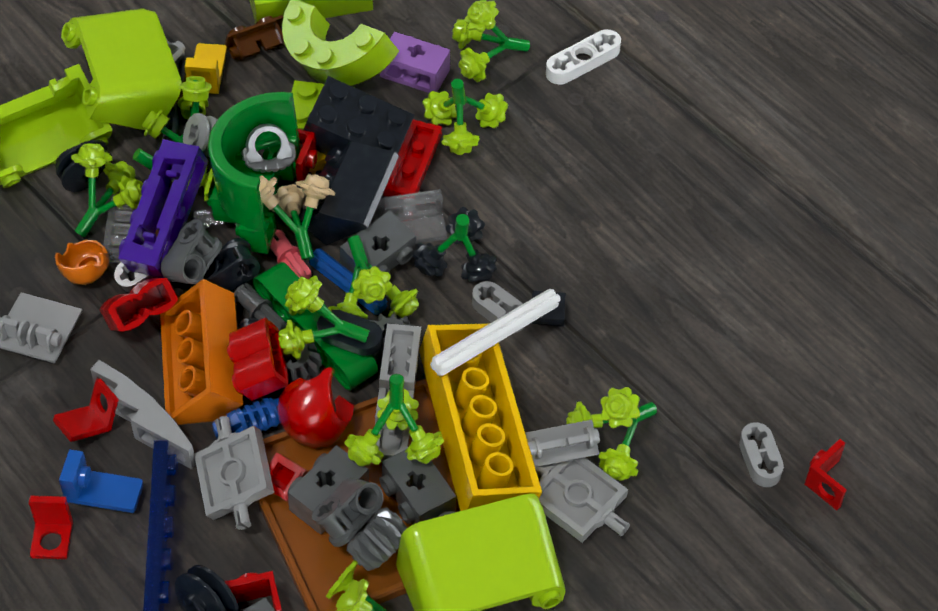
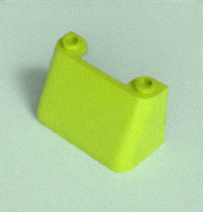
(128, 65)
(45, 125)
(481, 558)

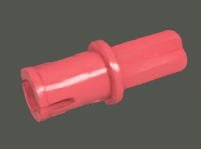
(289, 255)

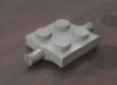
(233, 472)
(581, 497)

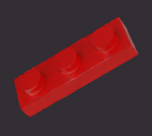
(413, 158)

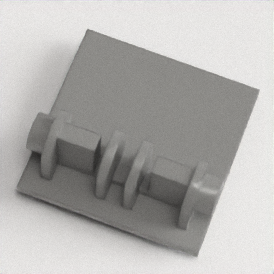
(37, 327)

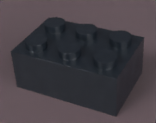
(352, 115)

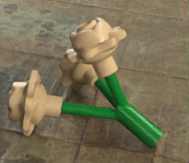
(290, 200)

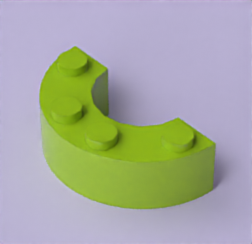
(346, 60)

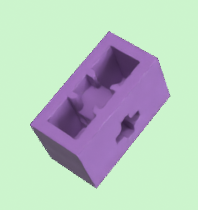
(418, 64)

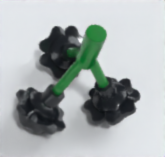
(464, 228)

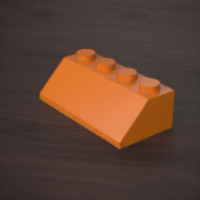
(196, 355)

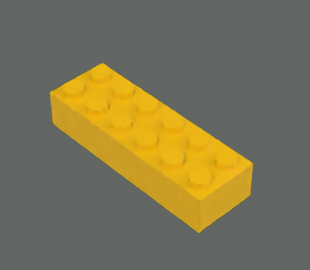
(478, 422)

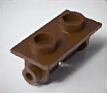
(245, 39)

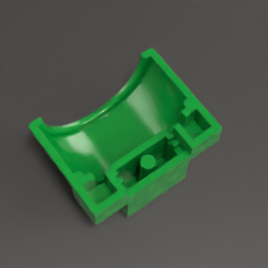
(236, 186)

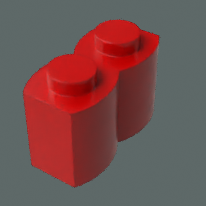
(145, 299)
(257, 359)

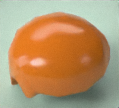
(83, 261)

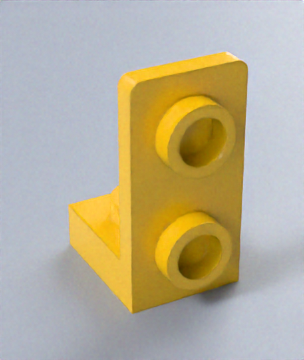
(207, 63)

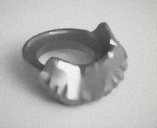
(285, 155)

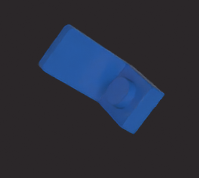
(98, 488)

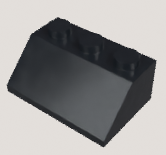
(358, 179)

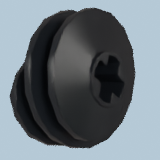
(73, 174)
(204, 591)

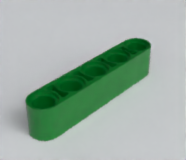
(348, 367)

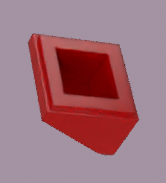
(283, 473)

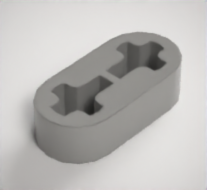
(502, 301)
(767, 452)

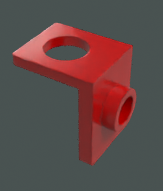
(308, 155)
(89, 419)
(819, 466)
(50, 516)
(255, 586)

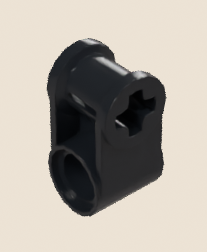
(228, 268)

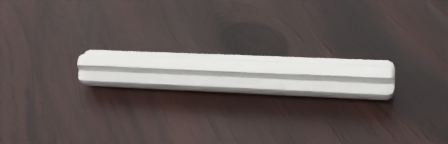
(495, 332)

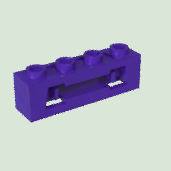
(162, 207)

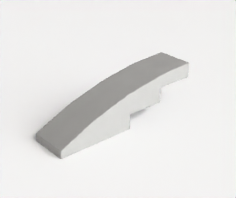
(401, 358)
(146, 416)

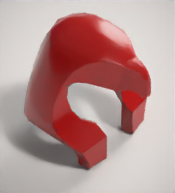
(309, 411)

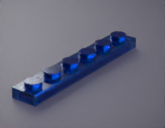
(160, 527)

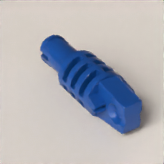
(260, 414)

